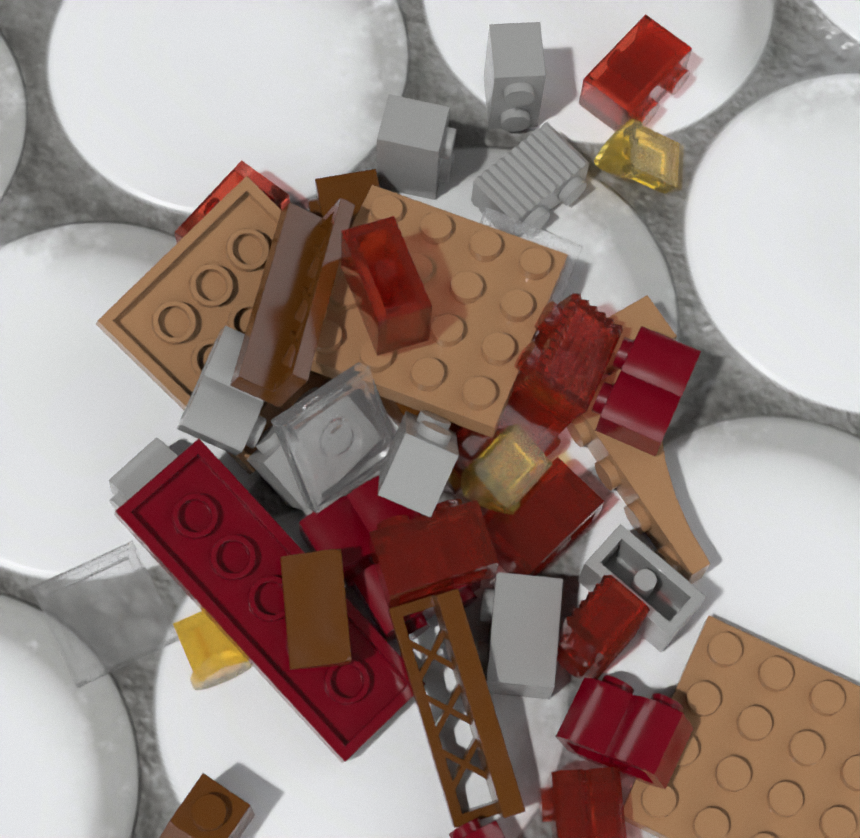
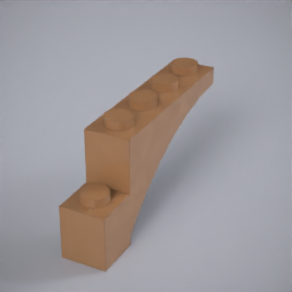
(636, 475)

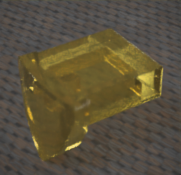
(641, 156)
(505, 471)
(209, 652)

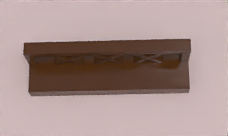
(291, 303)
(477, 705)

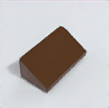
(315, 609)

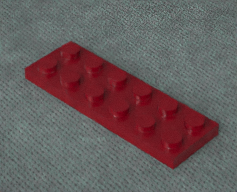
(228, 562)

